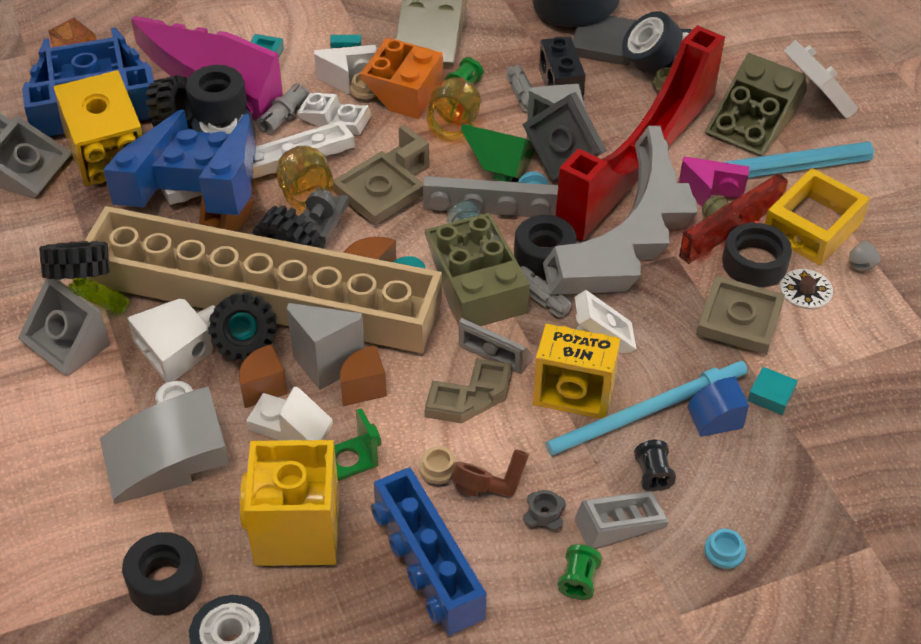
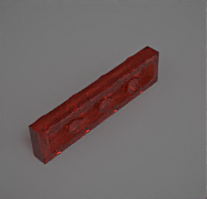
(748, 208)

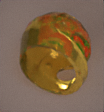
(456, 103)
(302, 171)

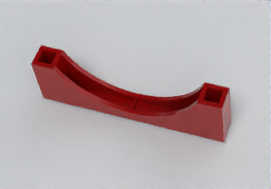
(594, 185)

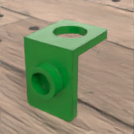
(364, 446)

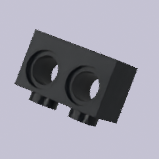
(560, 63)

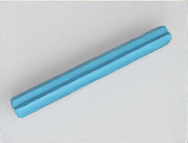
(807, 159)

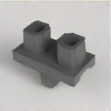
(325, 213)

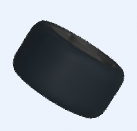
(574, 12)

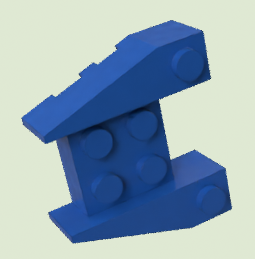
(77, 62)
(186, 161)

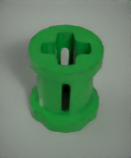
(465, 70)
(579, 572)

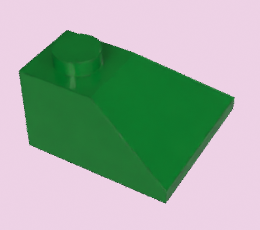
(499, 152)

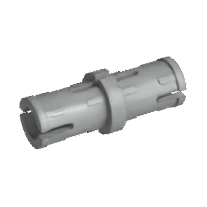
(282, 109)

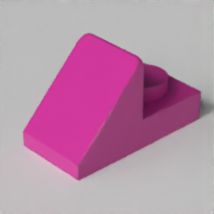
(713, 178)

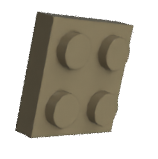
(378, 187)
(740, 314)

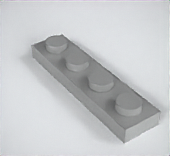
(490, 196)

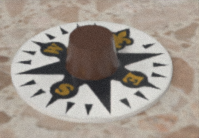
(806, 288)

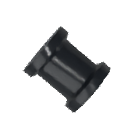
(655, 465)

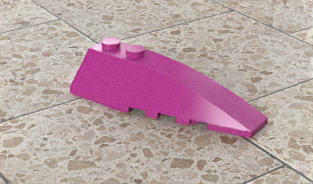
(186, 50)

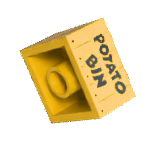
(575, 371)

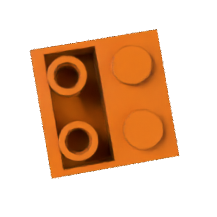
(403, 76)

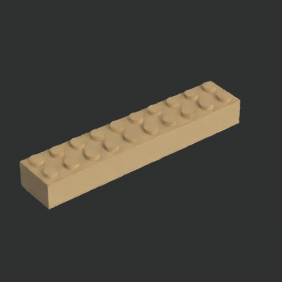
(208, 263)

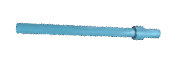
(643, 408)

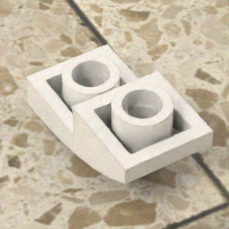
(326, 109)

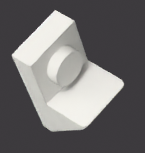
(341, 64)
(598, 317)
(290, 418)

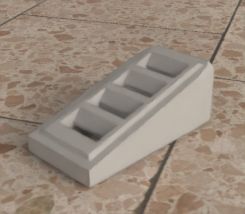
(599, 531)

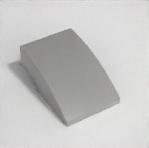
(27, 157)
(163, 446)

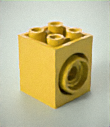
(96, 122)
(291, 502)

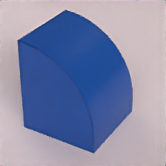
(719, 407)

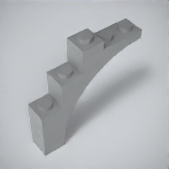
(613, 259)

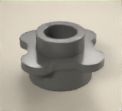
(547, 501)

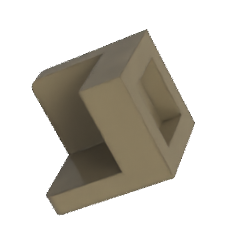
(411, 152)

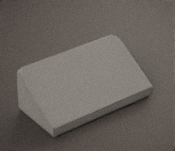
(493, 346)

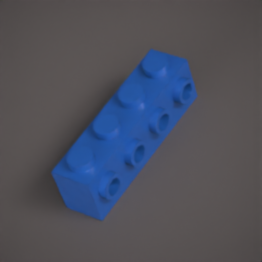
(430, 552)

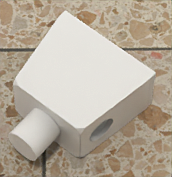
(172, 337)

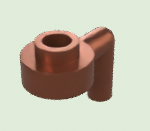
(473, 479)

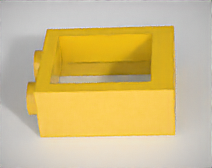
(816, 242)

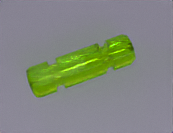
(99, 295)

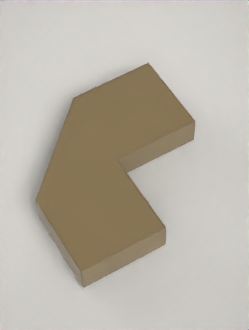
(460, 402)

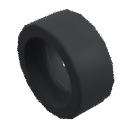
(759, 236)

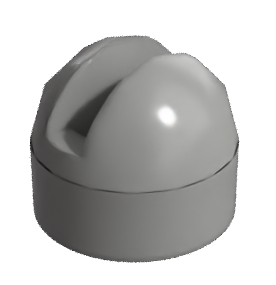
(864, 256)

